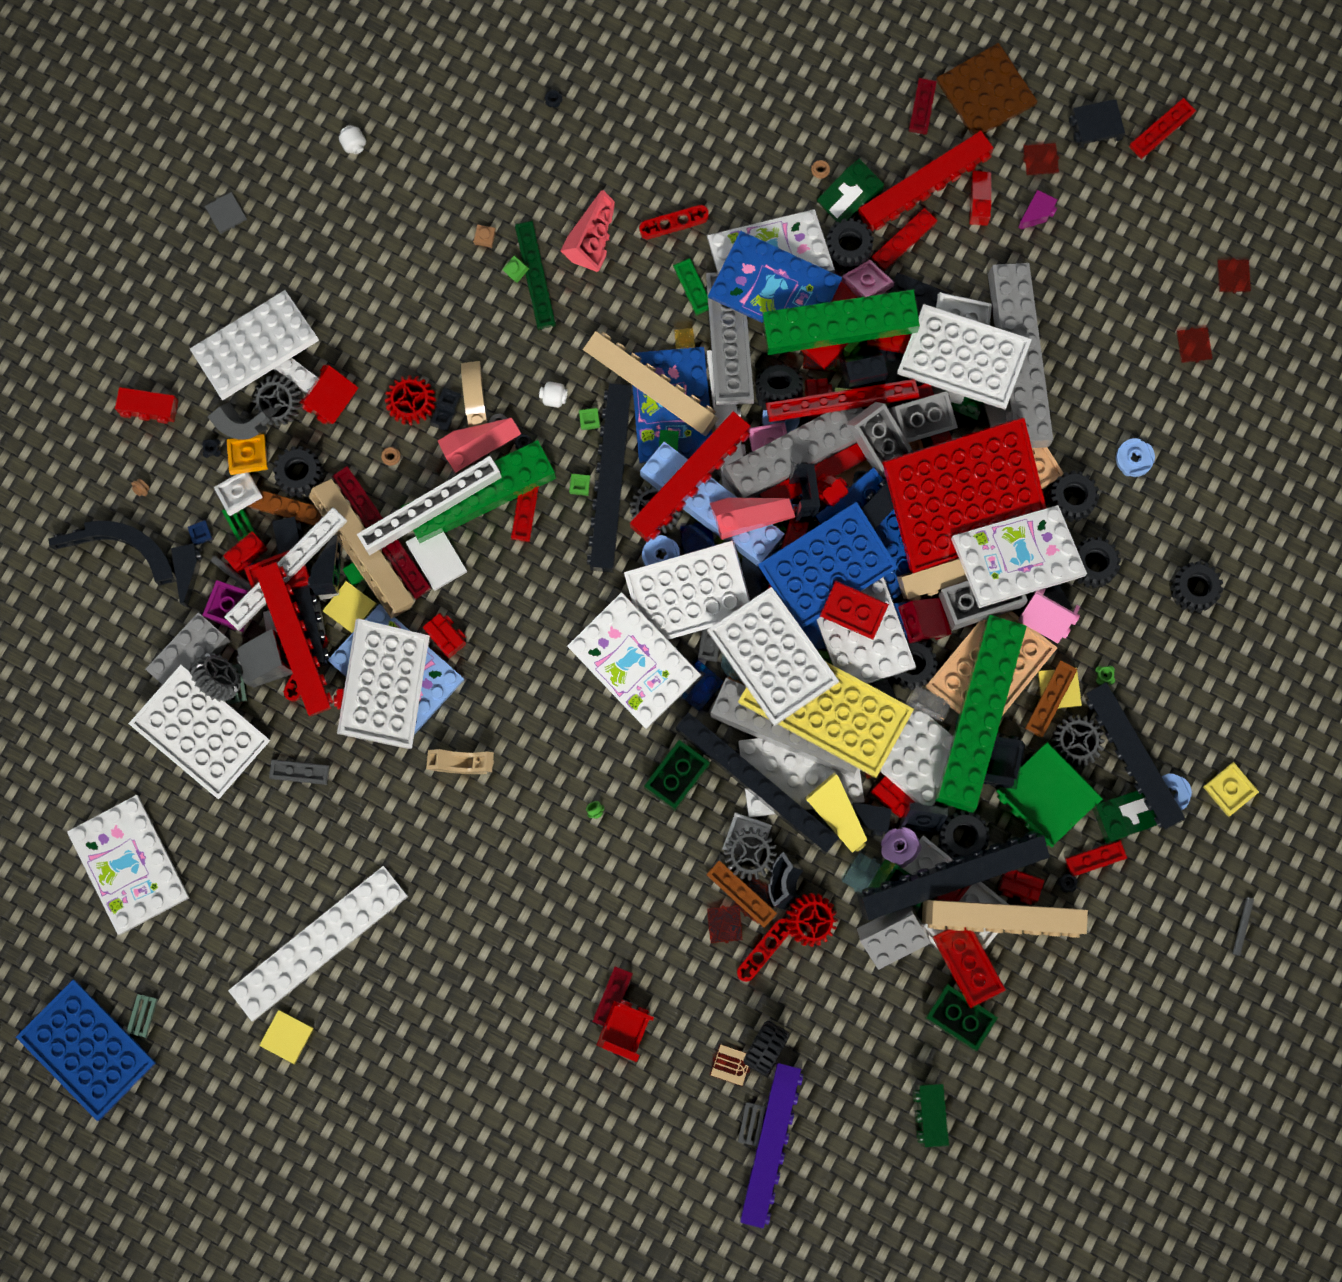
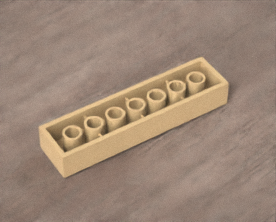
(1011, 918)

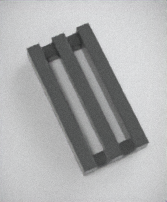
(755, 1107)

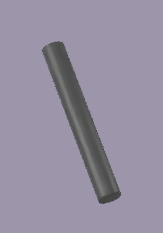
(232, 573)
(1243, 926)

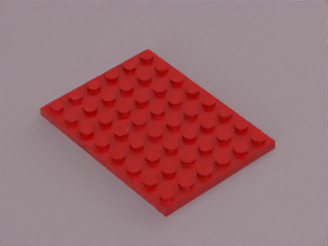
(961, 489)

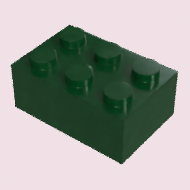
(677, 775)
(956, 1018)
(931, 1115)

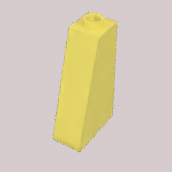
(835, 808)

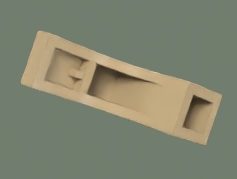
(473, 393)
(460, 762)

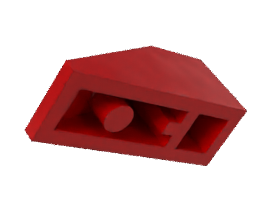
(980, 198)

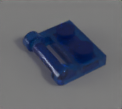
(704, 689)

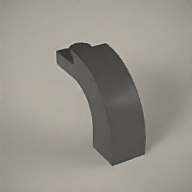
(235, 426)

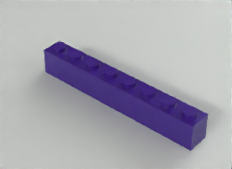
(770, 1146)

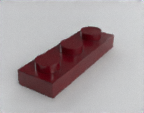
(922, 106)
(614, 991)

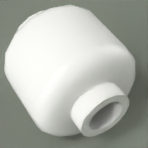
(352, 139)
(553, 394)

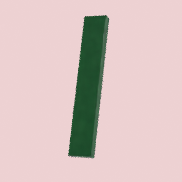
(535, 275)

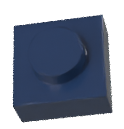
(200, 533)

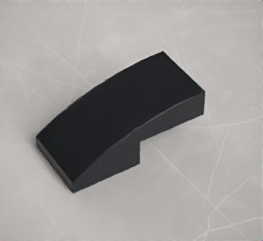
(446, 409)

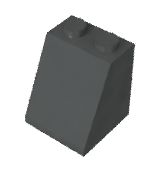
(263, 659)

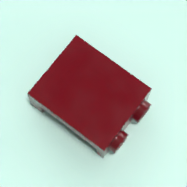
(924, 620)

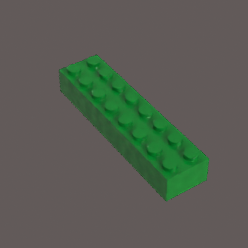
(840, 322)
(519, 473)

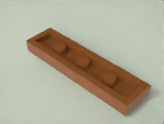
(287, 508)
(1051, 699)
(741, 894)

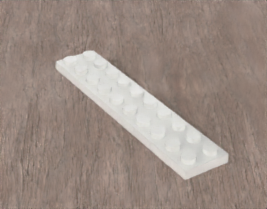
(317, 943)

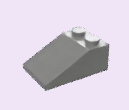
(924, 416)

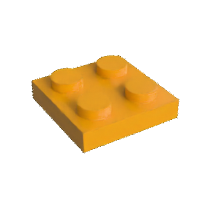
(247, 455)

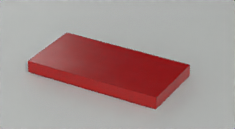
(969, 965)

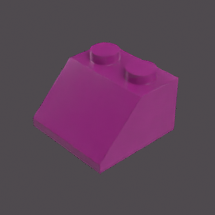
(221, 601)

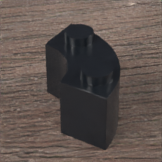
(784, 881)

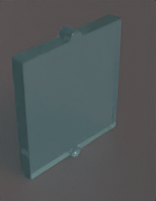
(861, 872)

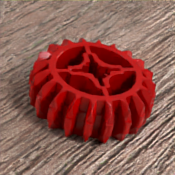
(393, 405)
(810, 902)

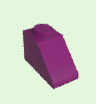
(1039, 210)

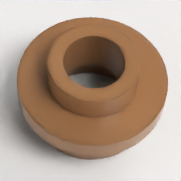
(820, 164)
(386, 452)
(140, 487)

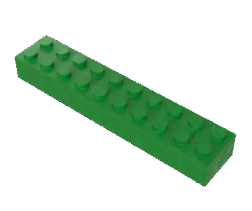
(981, 713)

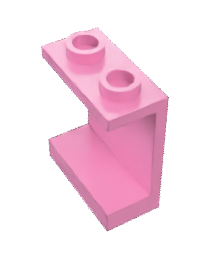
(1048, 616)

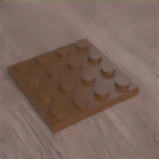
(986, 90)

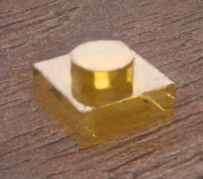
(684, 338)

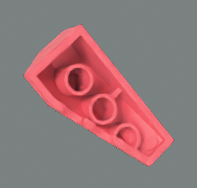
(588, 238)
(473, 443)
(743, 515)

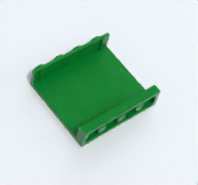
(1050, 795)

